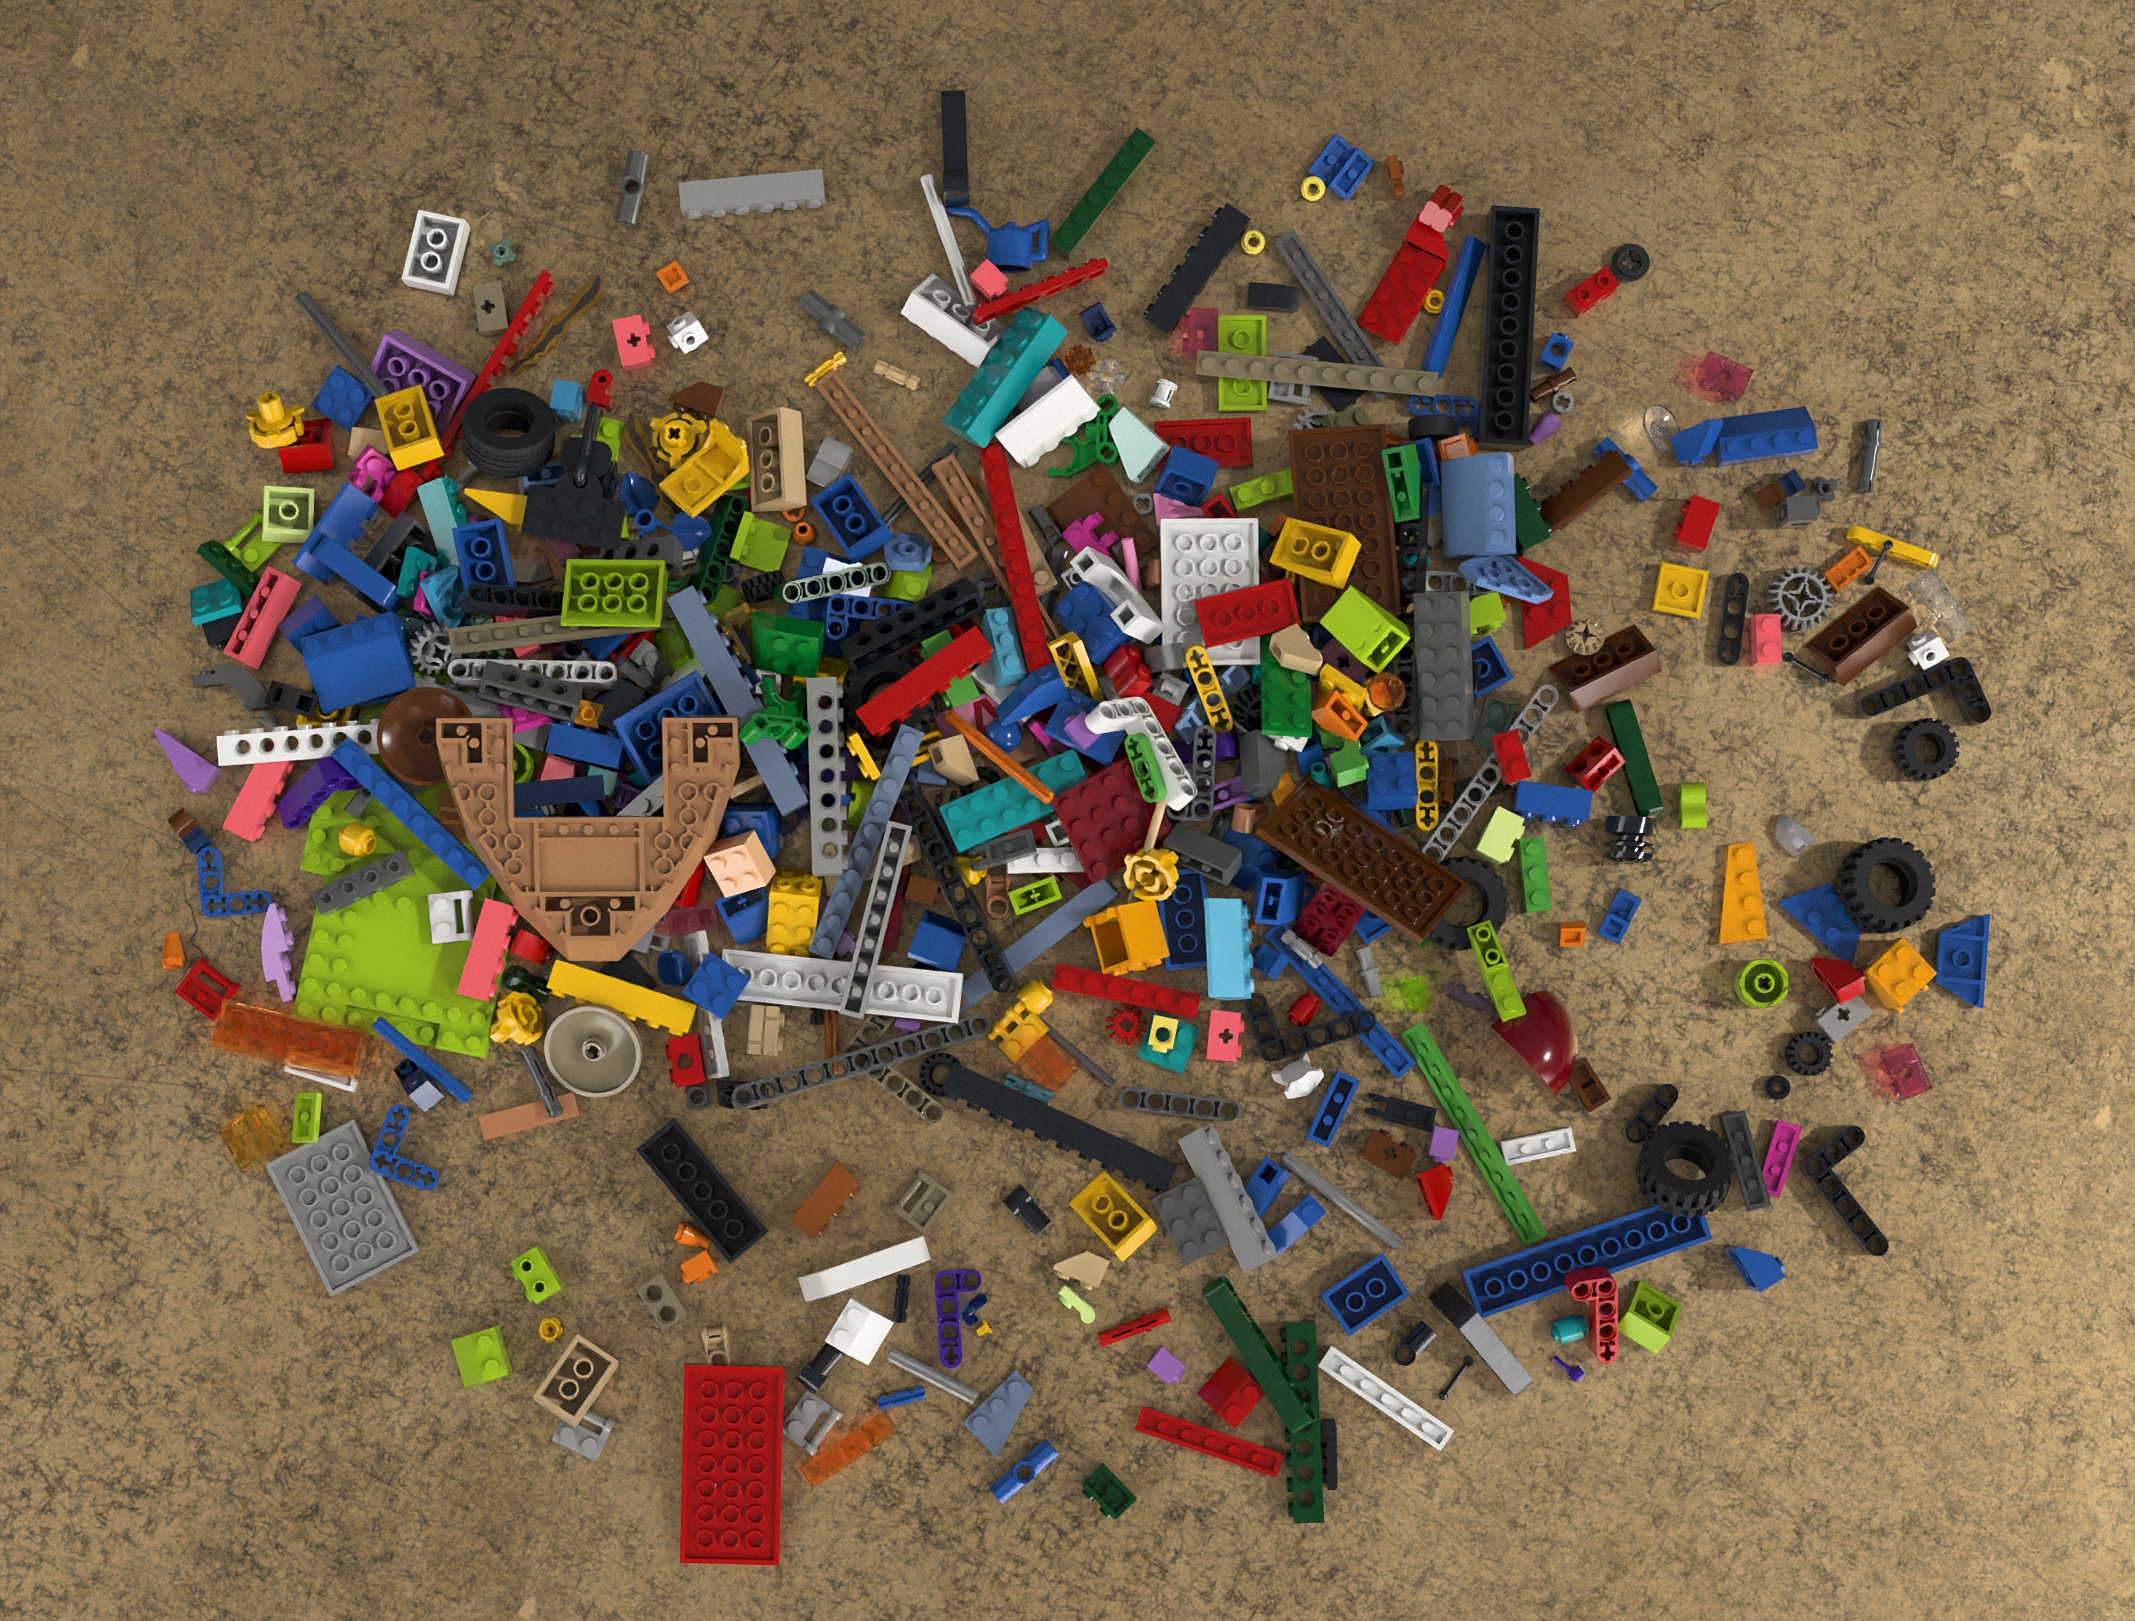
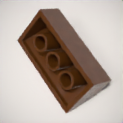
(1585, 491)
(1862, 635)
(1619, 664)

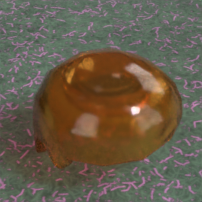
(1386, 691)

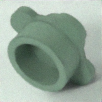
(499, 259)

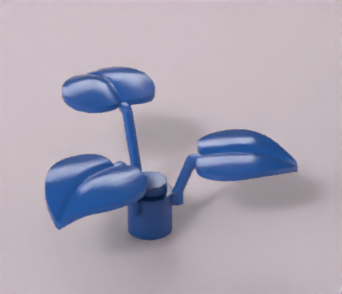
(640, 496)

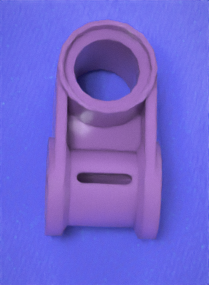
(632, 792)

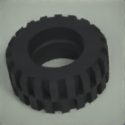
(862, 685)
(1914, 880)
(1494, 902)
(1690, 1144)

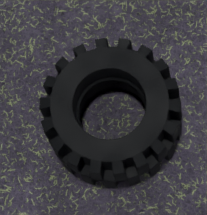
(1942, 739)

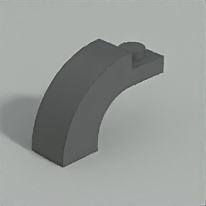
(1164, 658)
(248, 685)

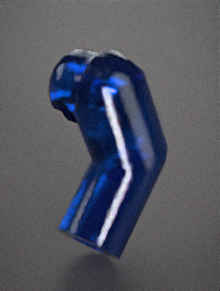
(973, 1306)

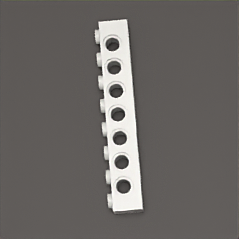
(230, 752)

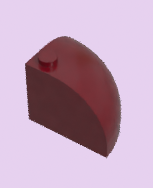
(1541, 1039)

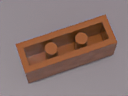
(826, 1201)

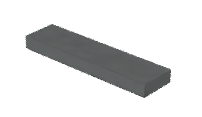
(1746, 1161)

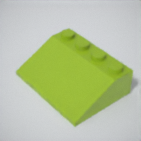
(614, 593)

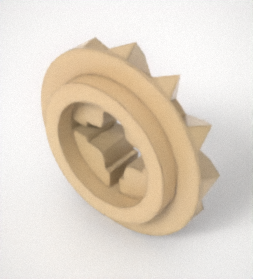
(1574, 638)

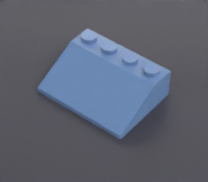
(1478, 505)

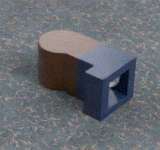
(1780, 489)
(190, 831)

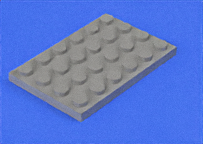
(342, 1208)

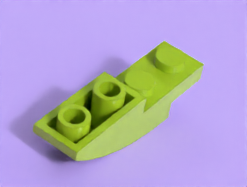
(1495, 971)

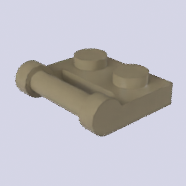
(929, 1204)

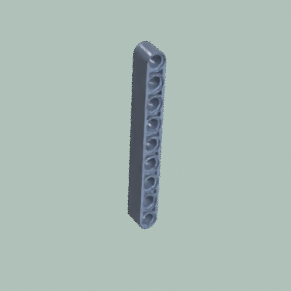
(1042, 938)

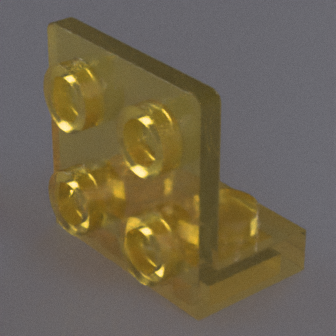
(737, 618)

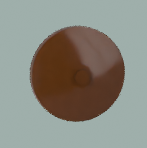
(409, 733)

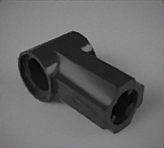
(1023, 1205)
(1415, 1343)
(816, 1371)

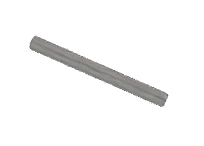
(1341, 1200)

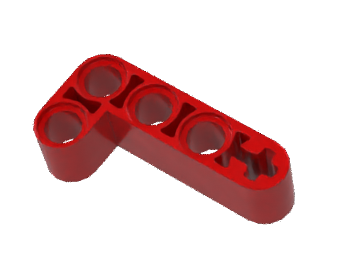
(1598, 1316)

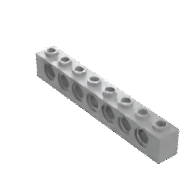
(817, 690)
(875, 919)

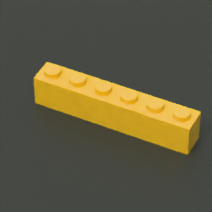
(623, 996)

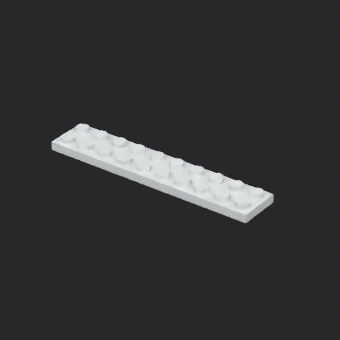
(822, 985)

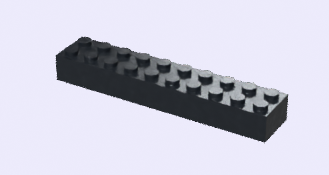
(1507, 328)

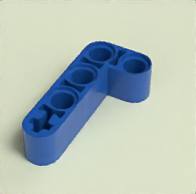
(358, 573)
(848, 610)

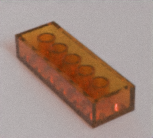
(291, 1040)

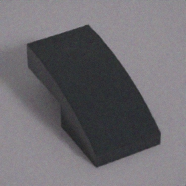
(1273, 296)

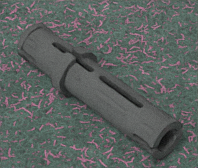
(1872, 446)
(545, 1090)

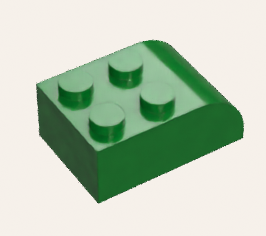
(786, 644)

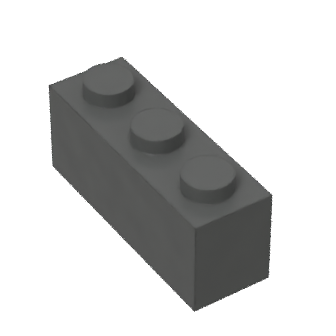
(1204, 853)

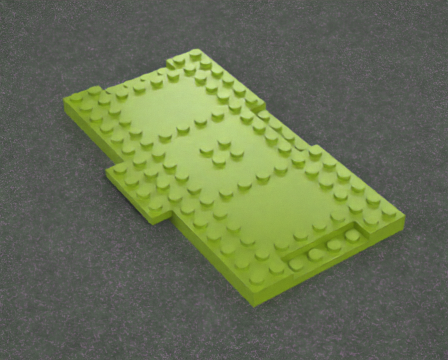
(380, 951)

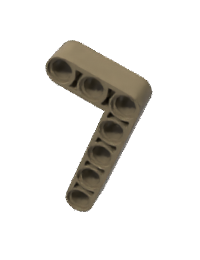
(882, 1078)

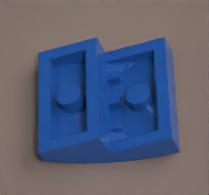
(1341, 167)

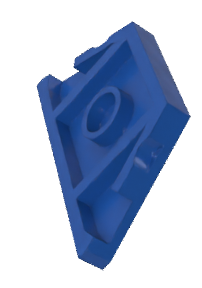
(1824, 918)
(1963, 959)

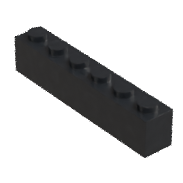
(1196, 271)

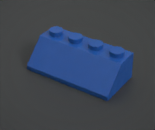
(1765, 437)
(343, 523)

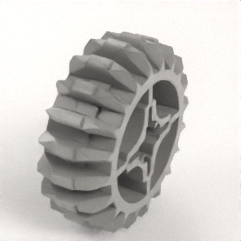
(1796, 608)

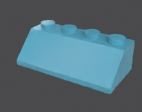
(1228, 949)

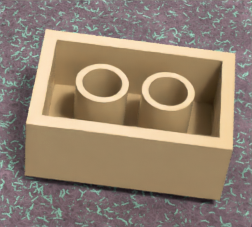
(576, 1380)

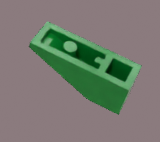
(1403, 481)

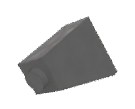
(1260, 763)

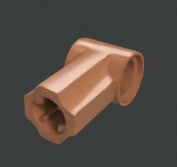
(1247, 815)

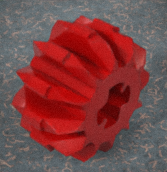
(1121, 1031)

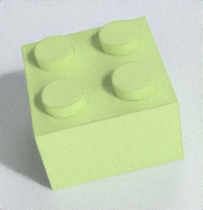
(287, 514)
(1498, 836)

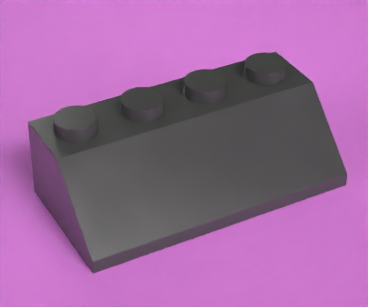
(390, 554)

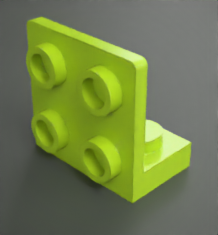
(760, 544)

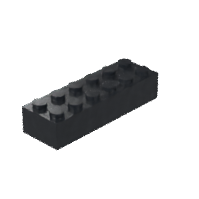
(703, 1190)

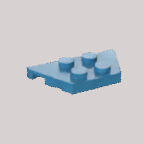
(442, 594)

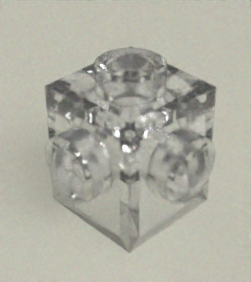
(1111, 369)

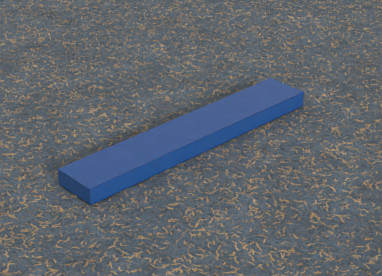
(1454, 305)

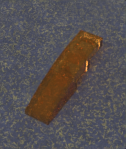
(848, 1449)

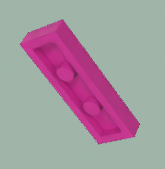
(1779, 1156)

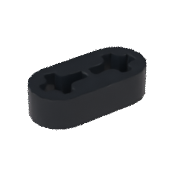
(1345, 790)

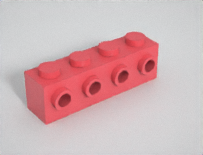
(261, 618)
(259, 797)
(487, 950)

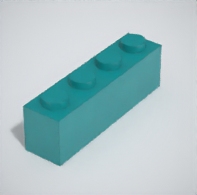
(443, 513)

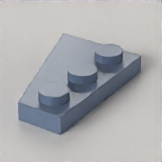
(998, 1413)

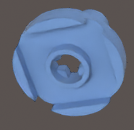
(898, 558)

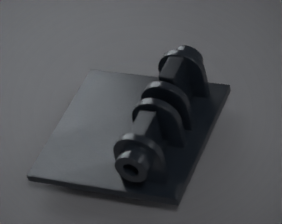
(726, 1088)

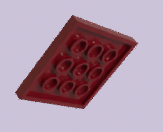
(1107, 818)

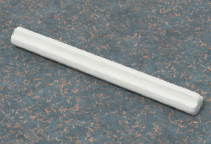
(948, 240)

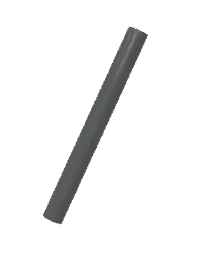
(1078, 1055)

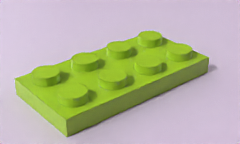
(1245, 336)

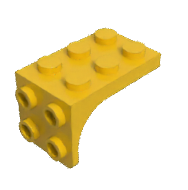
(709, 471)
(793, 911)

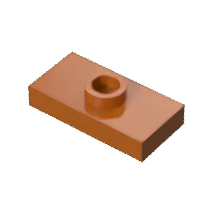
(1847, 569)

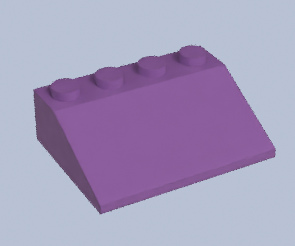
(408, 363)

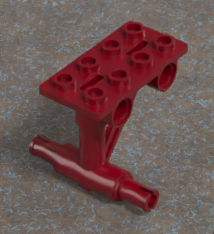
(1328, 919)

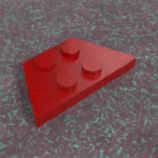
(1550, 616)

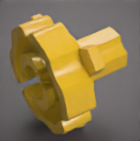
(271, 424)
(666, 430)
(1152, 870)
(518, 1019)

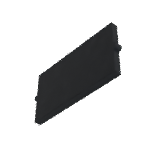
(1337, 397)

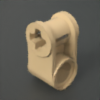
(716, 1344)

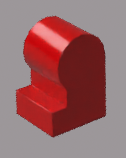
(599, 389)

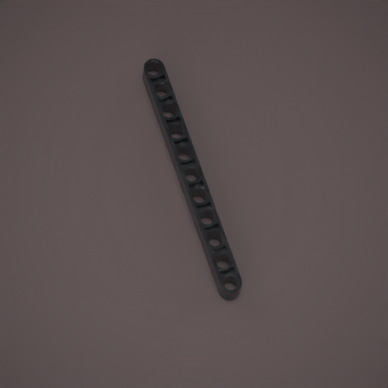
(1405, 575)
(957, 880)

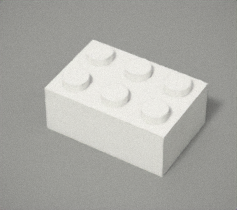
(436, 252)

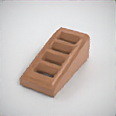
(1151, 576)

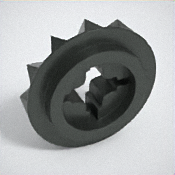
(1637, 255)

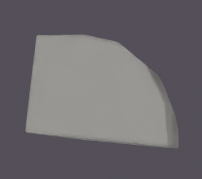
(1792, 835)

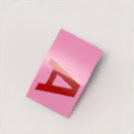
(977, 713)

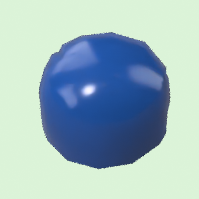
(1005, 737)
(674, 968)

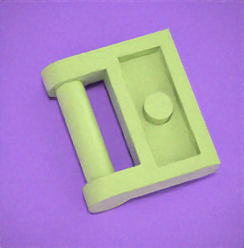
(1071, 1298)

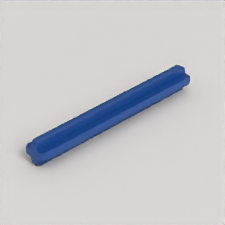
(422, 1060)

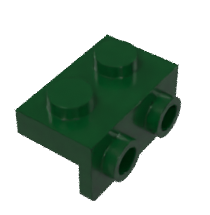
(1108, 1492)

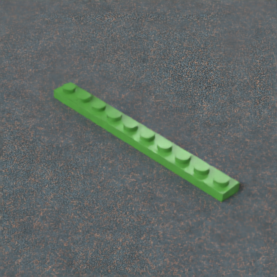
(1474, 1134)

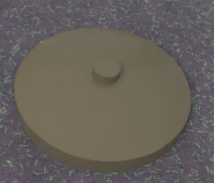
(593, 1050)

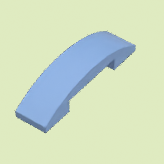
(1193, 715)

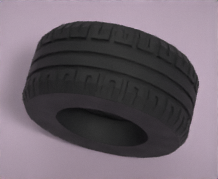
(508, 455)

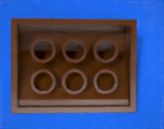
(1102, 494)

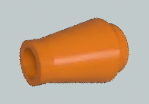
(807, 538)
(172, 952)
(691, 1236)

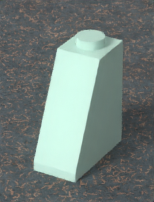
(1136, 443)

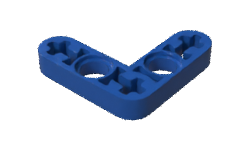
(1460, 417)
(218, 893)
(389, 1153)

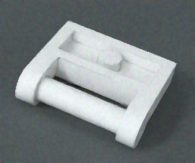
(444, 918)

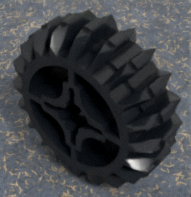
(1249, 701)

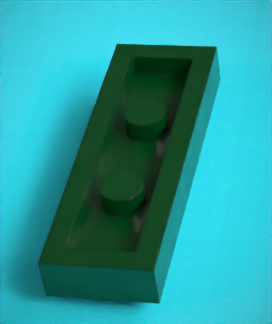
(229, 567)

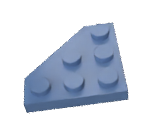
(1505, 576)

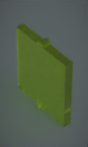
(675, 646)

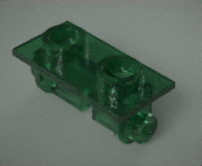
(518, 977)

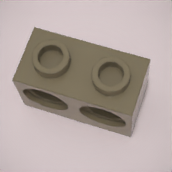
(668, 1297)

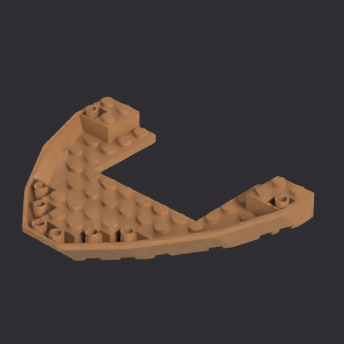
(591, 879)

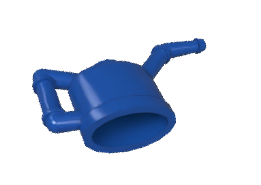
(1009, 246)

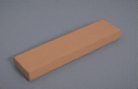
(525, 1117)

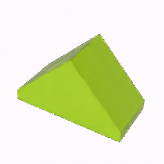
(1035, 896)

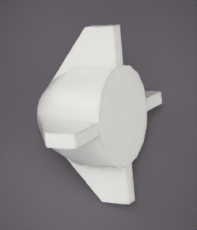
(1298, 1077)

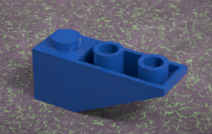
(1266, 1185)

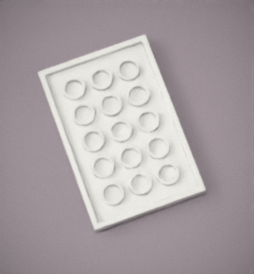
(1204, 561)

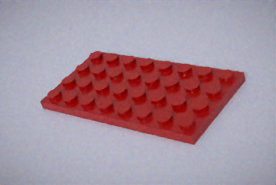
(732, 1464)

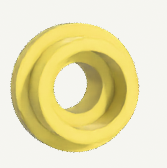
(1320, 188)
(1256, 235)

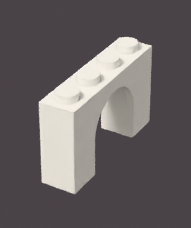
(1132, 611)

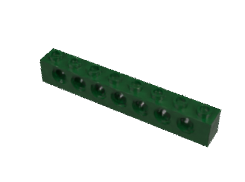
(1314, 1509)

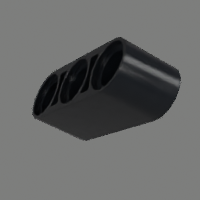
(1638, 1118)

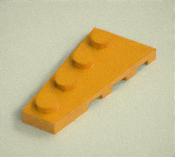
(1742, 901)

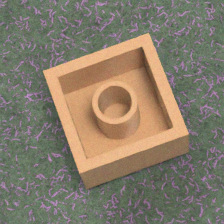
(739, 863)

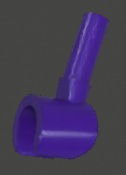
(1575, 1374)

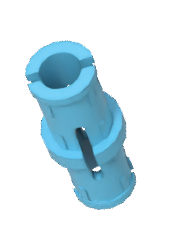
(1028, 1087)

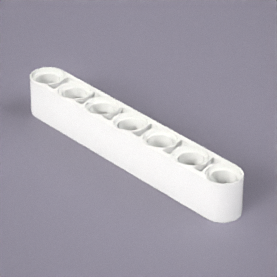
(571, 670)

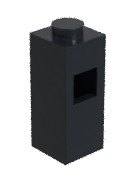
(291, 699)

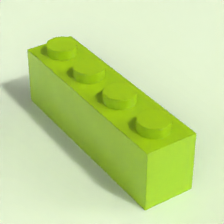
(1261, 491)

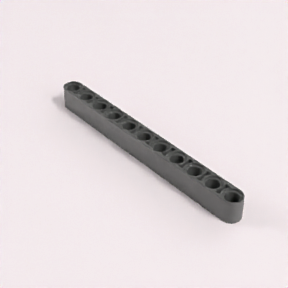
(851, 1069)

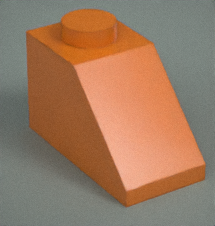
(1338, 716)

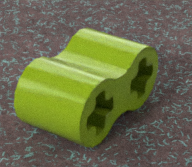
(1692, 805)

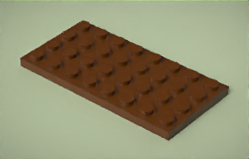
(1344, 486)
(1362, 859)

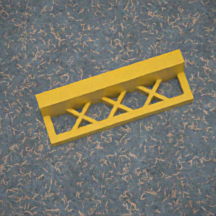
(1082, 662)

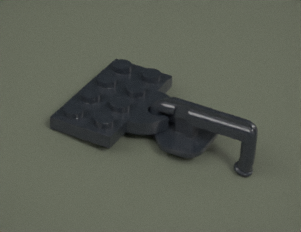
(581, 512)

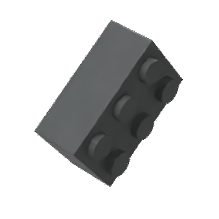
(1189, 1220)

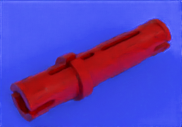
(1134, 1327)

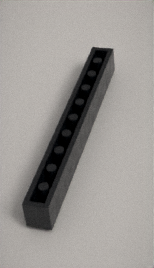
(1058, 1126)

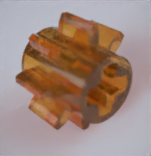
(1080, 360)

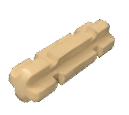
(896, 374)

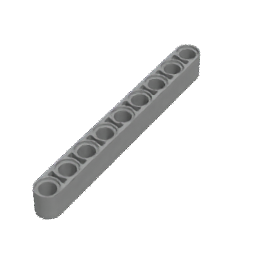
(1479, 783)

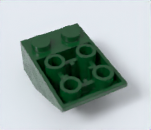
(1530, 529)

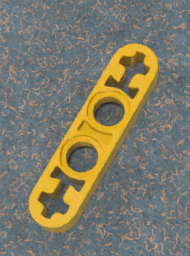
(1899, 550)
(1208, 688)
(1427, 785)

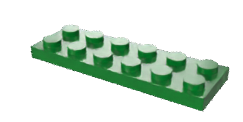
(1284, 694)

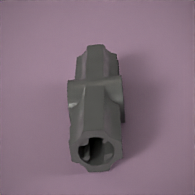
(628, 202)
(832, 319)
(1056, 560)

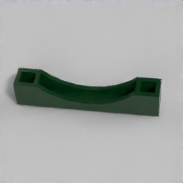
(1102, 192)

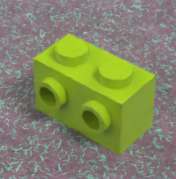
(536, 1274)

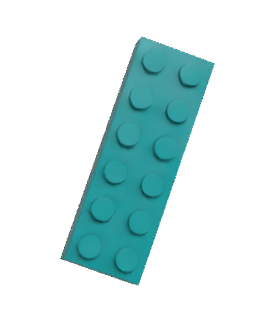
(1004, 376)
(1008, 803)

